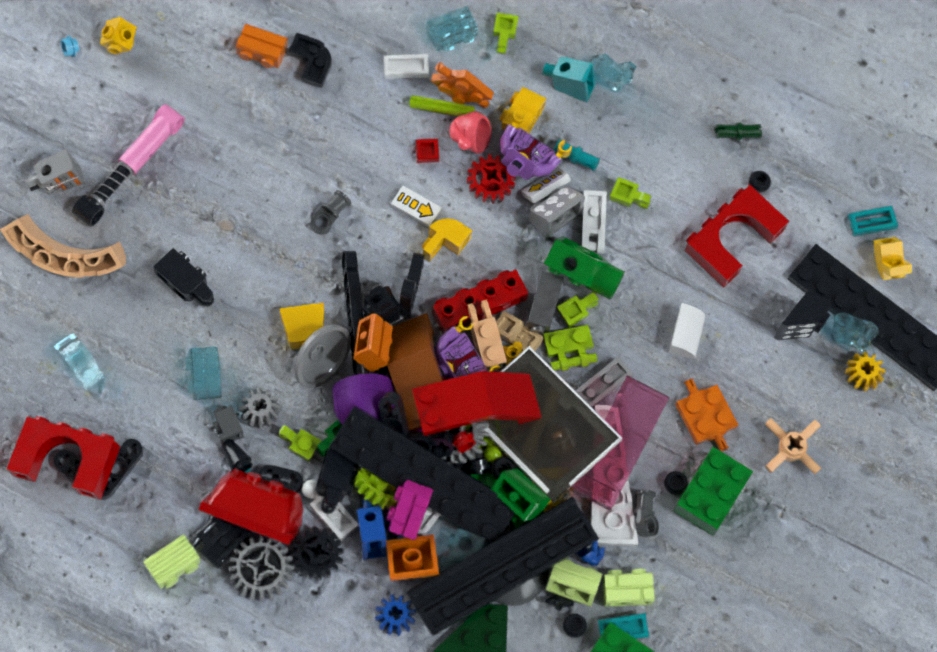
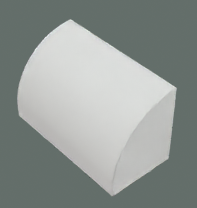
(687, 331)

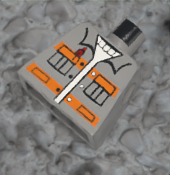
(57, 173)

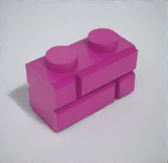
(410, 509)

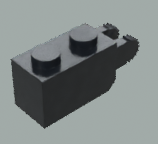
(184, 278)
(383, 303)
(334, 479)

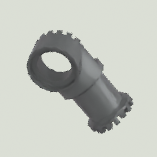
(330, 211)
(645, 513)

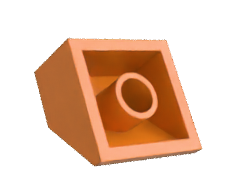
(412, 557)

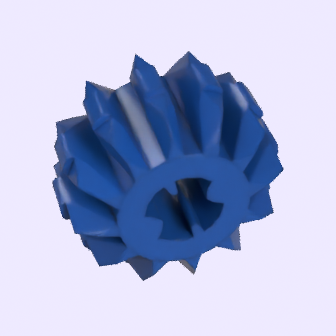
(389, 621)

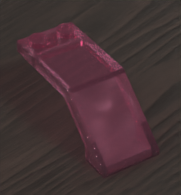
(633, 418)

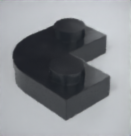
(316, 54)

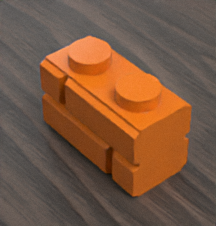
(261, 46)
(373, 342)

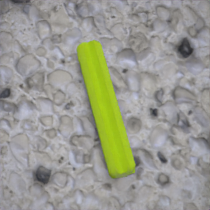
(439, 106)

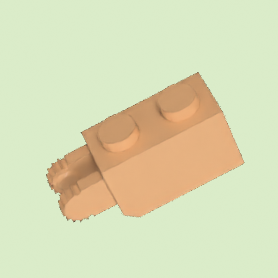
(486, 336)

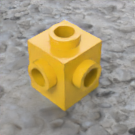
(118, 35)

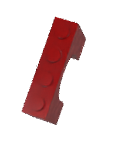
(747, 208)
(40, 437)

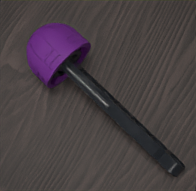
(362, 388)

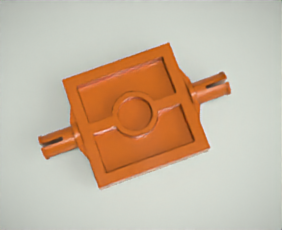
(461, 86)
(706, 414)

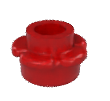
(464, 441)

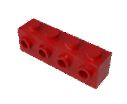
(500, 293)

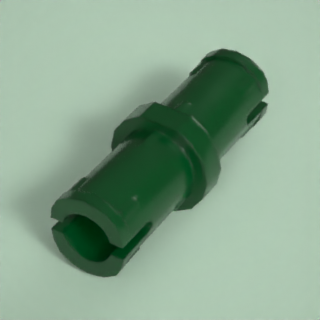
(738, 131)

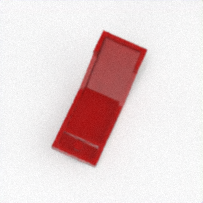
(476, 399)

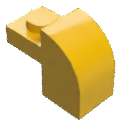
(446, 232)
(890, 258)

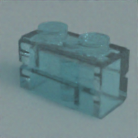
(452, 29)
(205, 373)

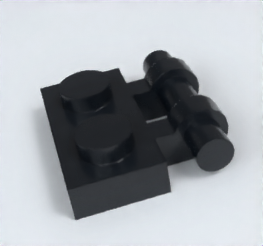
(223, 543)

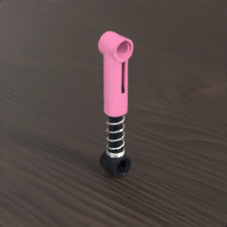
(165, 123)

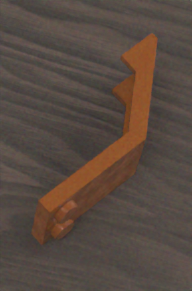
(413, 362)

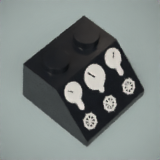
(805, 318)

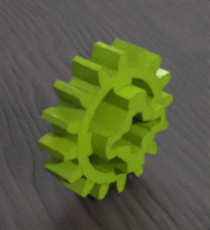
(375, 489)

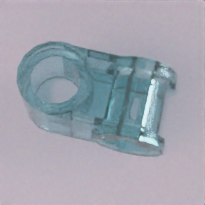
(851, 331)

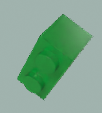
(520, 494)

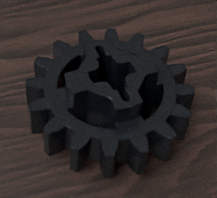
(309, 549)

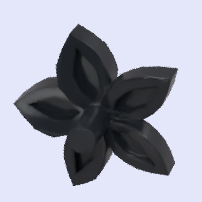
(559, 601)

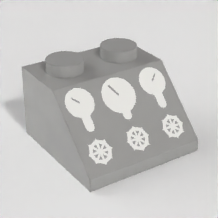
(556, 211)

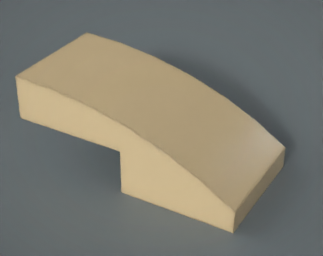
(512, 330)

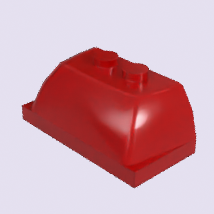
(256, 505)

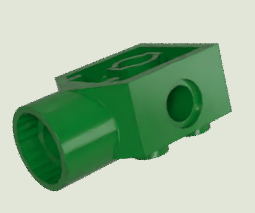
(590, 267)

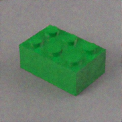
(713, 491)

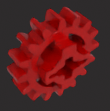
(490, 188)

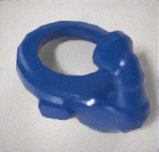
(592, 555)

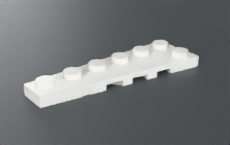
(618, 525)

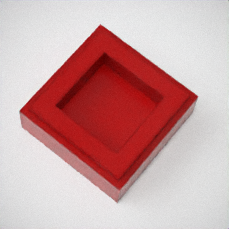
(427, 150)

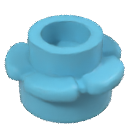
(69, 46)

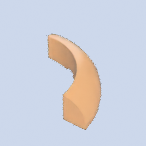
(60, 258)

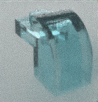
(610, 74)
(79, 360)

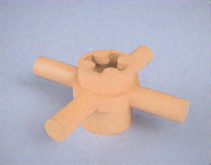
(798, 440)

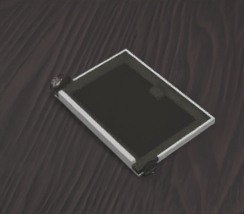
(561, 444)

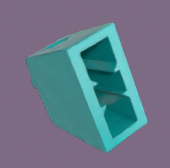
(572, 77)

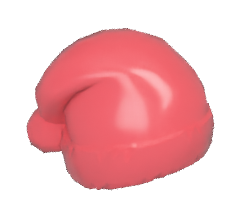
(471, 131)

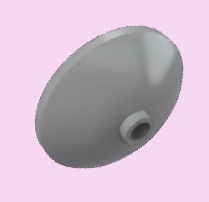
(322, 355)

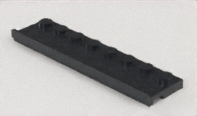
(502, 566)

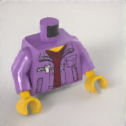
(526, 154)
(457, 355)

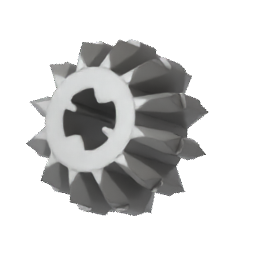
(257, 400)

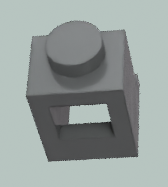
(227, 424)

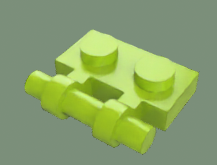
(569, 341)

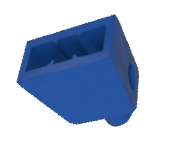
(371, 530)

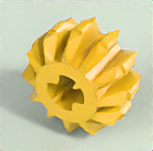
(859, 376)

